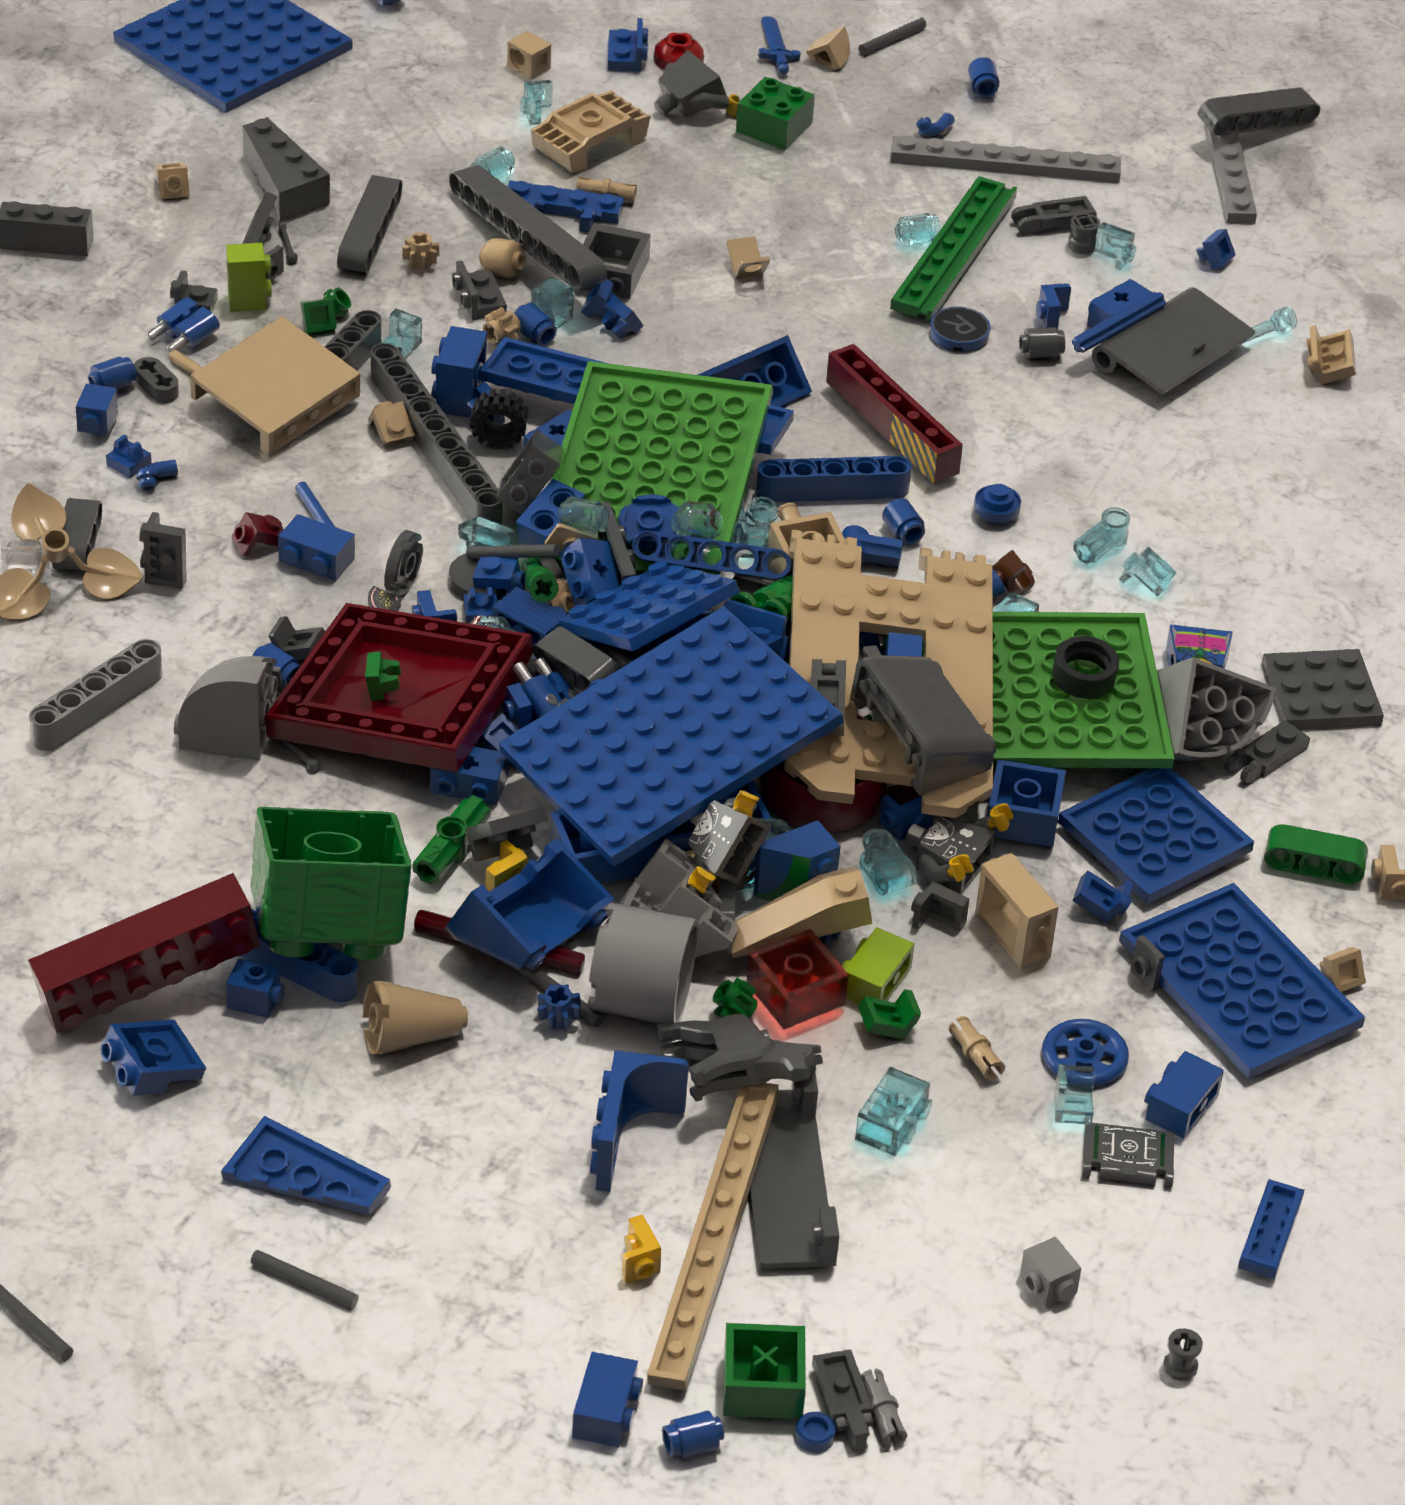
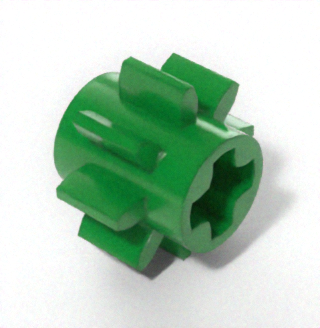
(735, 998)

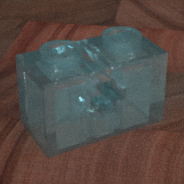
(893, 1111)

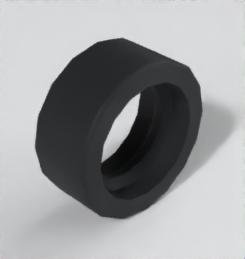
(1091, 650)

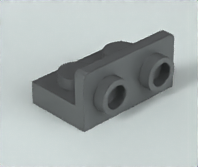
(477, 291)
(163, 553)
(517, 829)

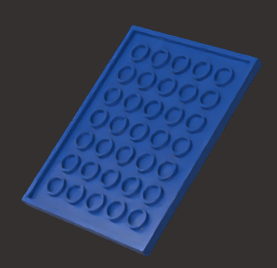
(670, 735)

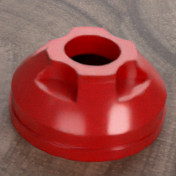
(674, 46)

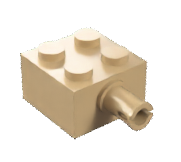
(790, 518)

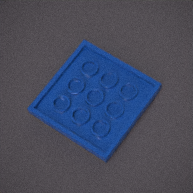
(648, 605)
(1155, 832)

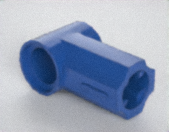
(875, 548)

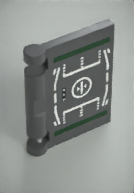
(1128, 1153)

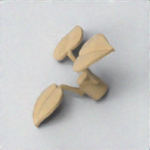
(42, 516)

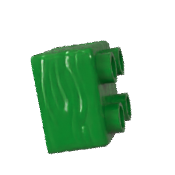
(330, 880)

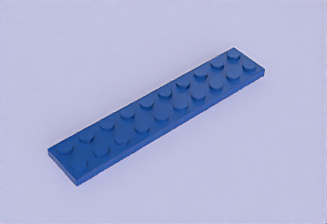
(560, 374)

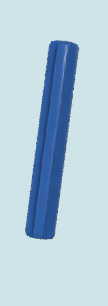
(1118, 322)

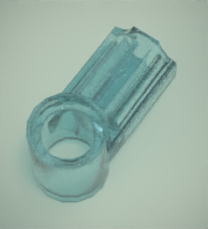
(1107, 535)

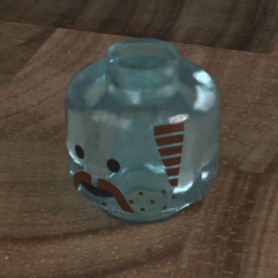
(697, 520)

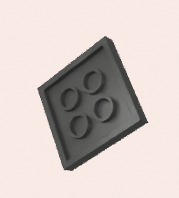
(1323, 689)

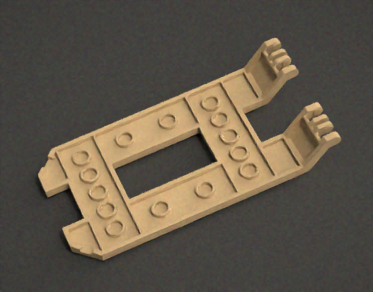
(957, 629)

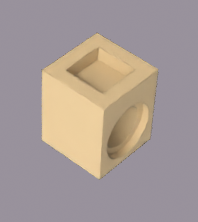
(529, 54)

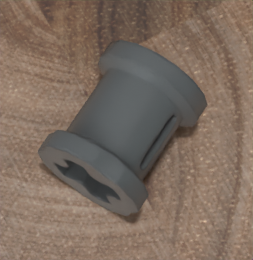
(1191, 1349)

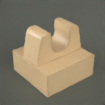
(1344, 968)

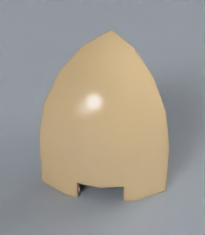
(831, 49)

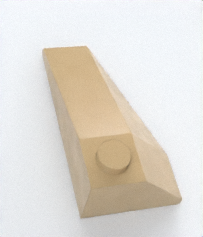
(823, 904)

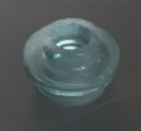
(762, 511)

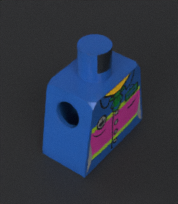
(1196, 642)

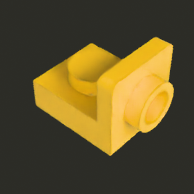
(510, 863)
(643, 1251)

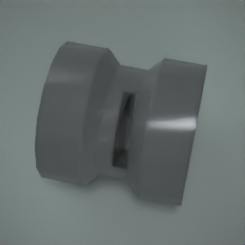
(1084, 232)

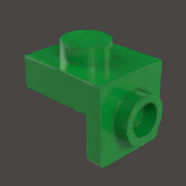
(888, 1017)

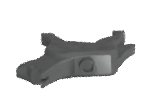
(735, 1054)

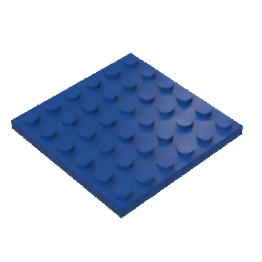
(232, 46)

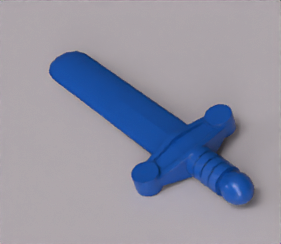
(777, 50)

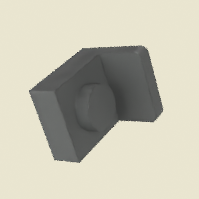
(204, 296)

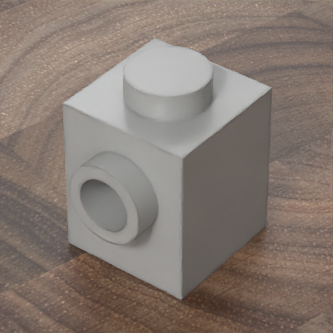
(1050, 1272)

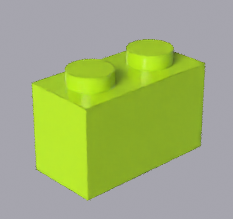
(247, 277)
(878, 966)

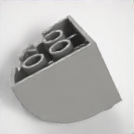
(228, 708)
(1211, 708)

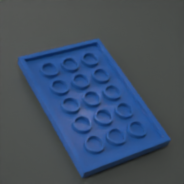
(1245, 981)

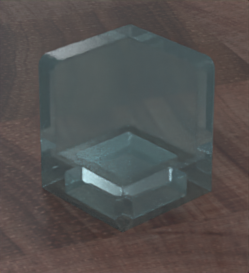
(404, 331)
(751, 534)
(1074, 1094)

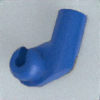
(938, 128)
(149, 473)

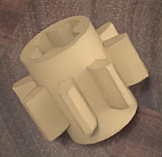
(420, 251)
(501, 325)

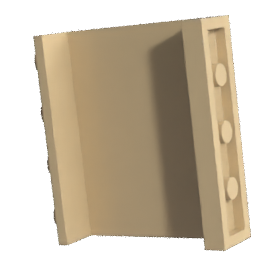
(278, 383)

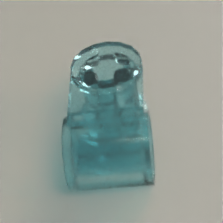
(886, 862)

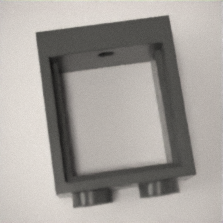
(620, 245)
(527, 478)

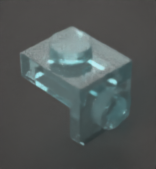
(536, 96)
(1116, 244)
(1148, 569)

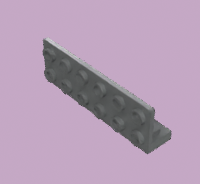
(789, 1187)

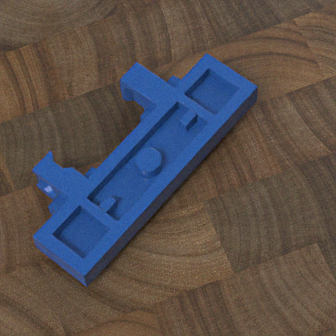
(571, 203)

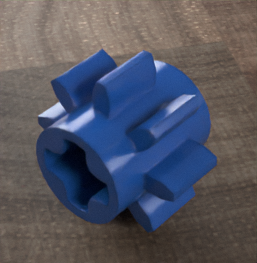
(559, 1006)

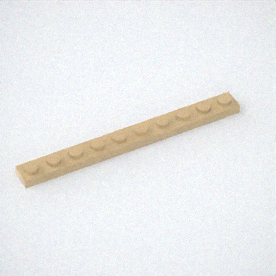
(712, 1237)

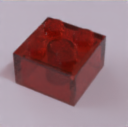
(797, 978)

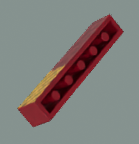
(894, 413)

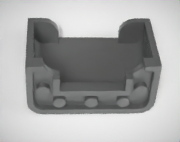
(926, 716)

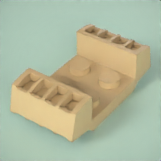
(584, 124)

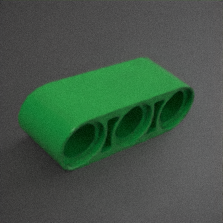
(1316, 854)

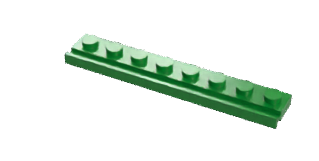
(953, 248)

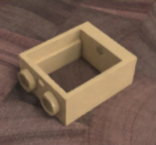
(1026, 936)

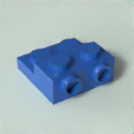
(150, 1055)

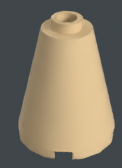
(409, 1017)

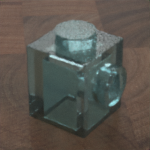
(554, 300)

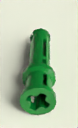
(539, 580)

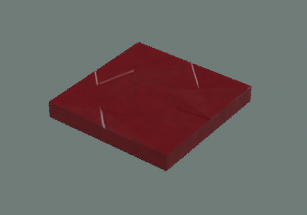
(446, 697)

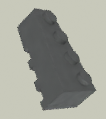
(284, 169)

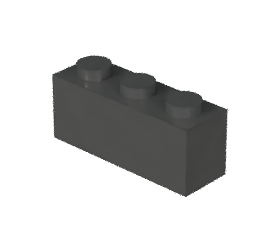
(46, 228)

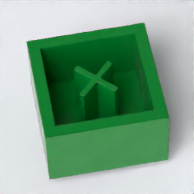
(775, 113)
(764, 1370)

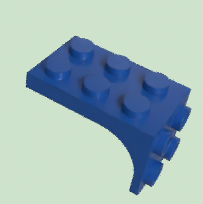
(633, 1088)

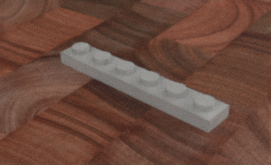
(1232, 178)

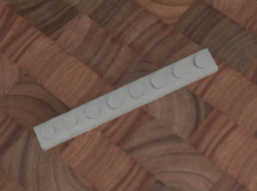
(1006, 159)

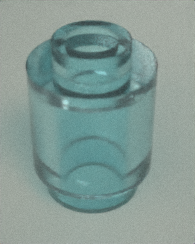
(497, 162)
(917, 229)
(584, 514)

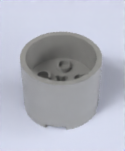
(643, 964)

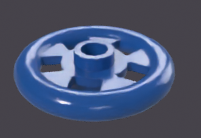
(1094, 1052)

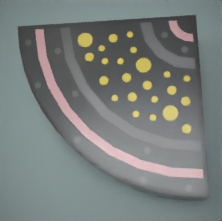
(382, 599)

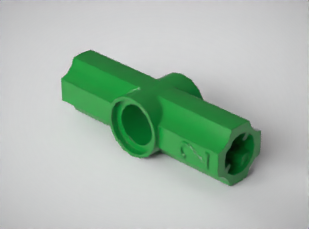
(450, 840)

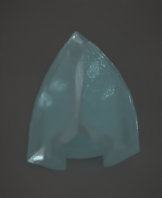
(486, 533)

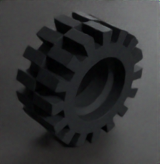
(499, 404)

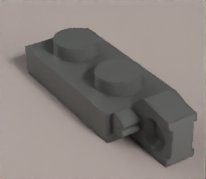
(844, 1395)

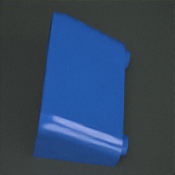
(532, 910)

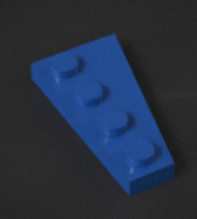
(302, 1168)

